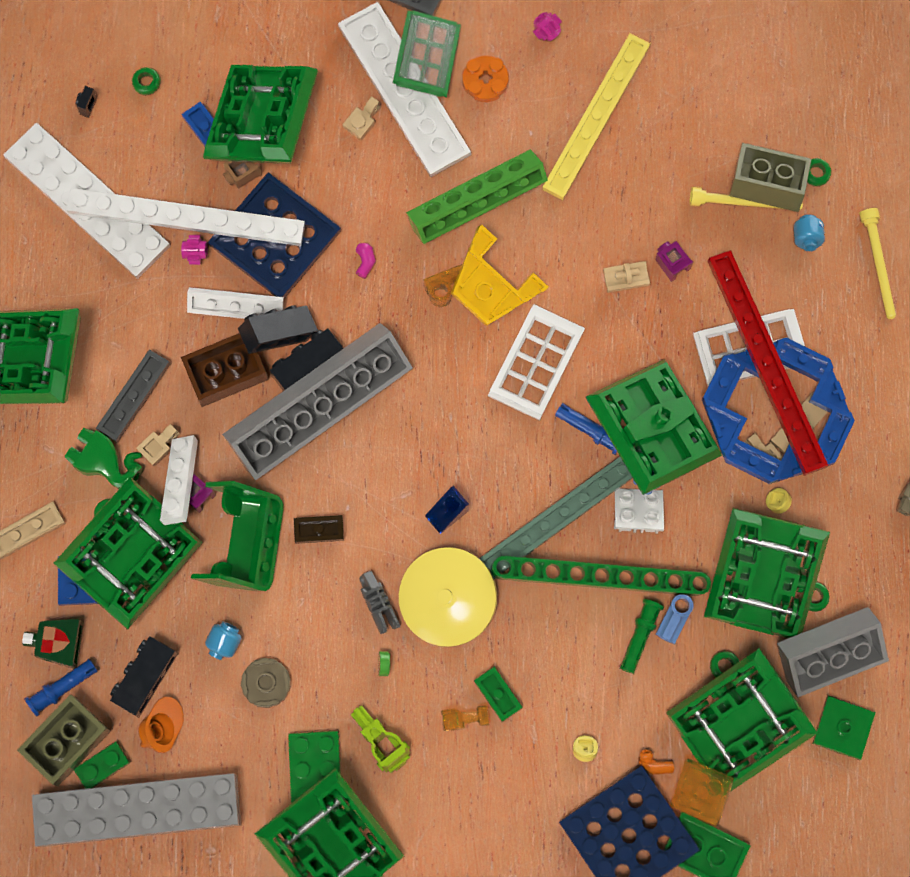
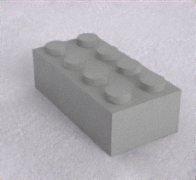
(833, 652)

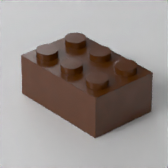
(223, 369)

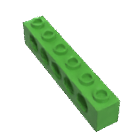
(477, 196)

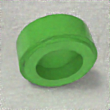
(383, 663)

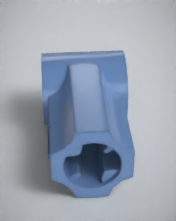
(674, 621)

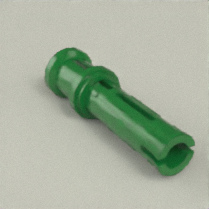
(644, 626)

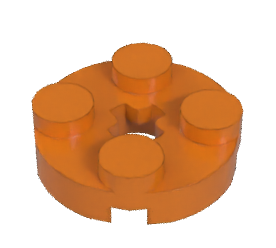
(477, 88)

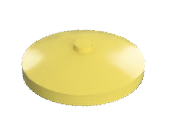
(447, 597)

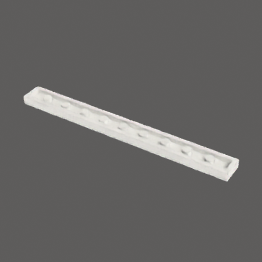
(186, 217)

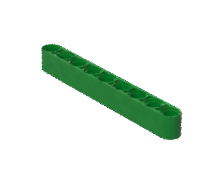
(612, 572)

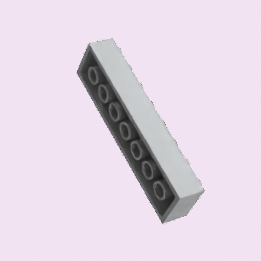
(318, 401)
(136, 810)

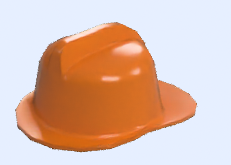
(162, 725)

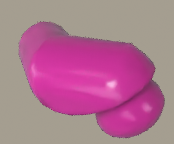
(368, 259)

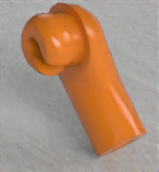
(652, 766)

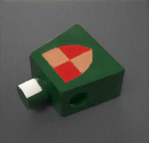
(56, 641)

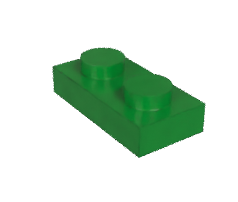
(498, 694)
(101, 766)

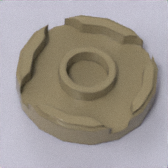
(265, 683)

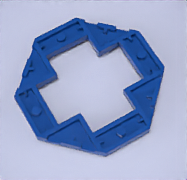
(728, 424)

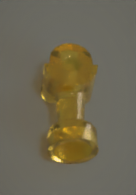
(456, 720)

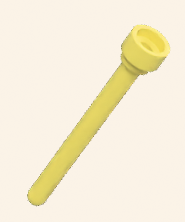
(699, 197)
(870, 219)

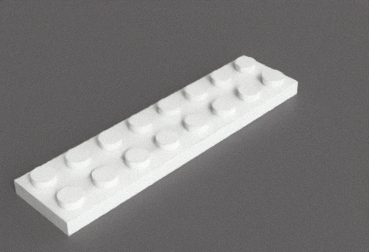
(416, 113)
(56, 172)

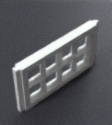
(705, 352)
(517, 401)

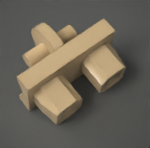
(626, 276)

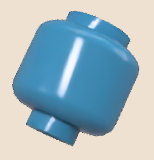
(809, 232)
(223, 640)

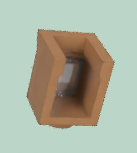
(240, 172)

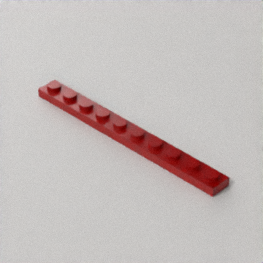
(767, 363)

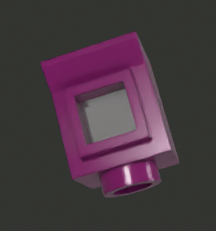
(672, 259)
(199, 493)

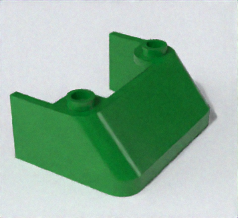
(252, 538)

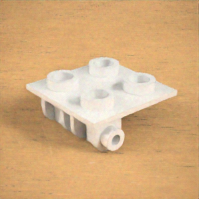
(639, 511)

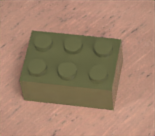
(770, 177)
(63, 740)

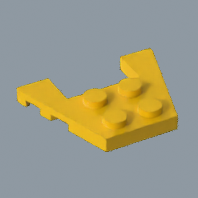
(484, 289)

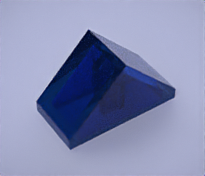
(447, 510)

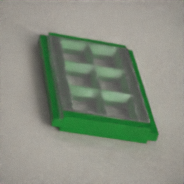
(426, 53)

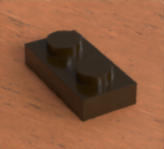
(318, 529)

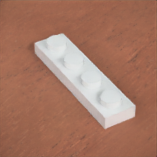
(230, 303)
(179, 480)

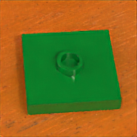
(844, 728)

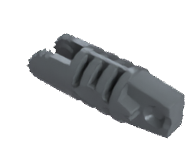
(378, 602)

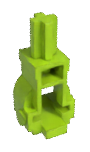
(374, 732)

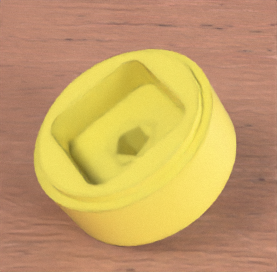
(778, 500)
(585, 748)

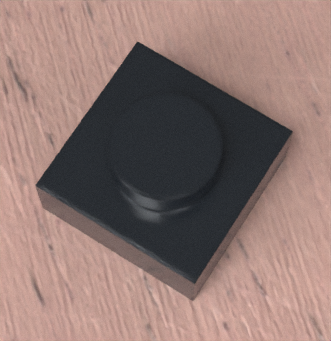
(85, 101)

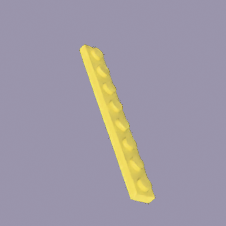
(596, 117)

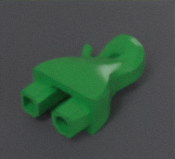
(101, 459)

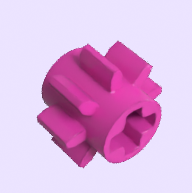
(547, 26)
(194, 250)

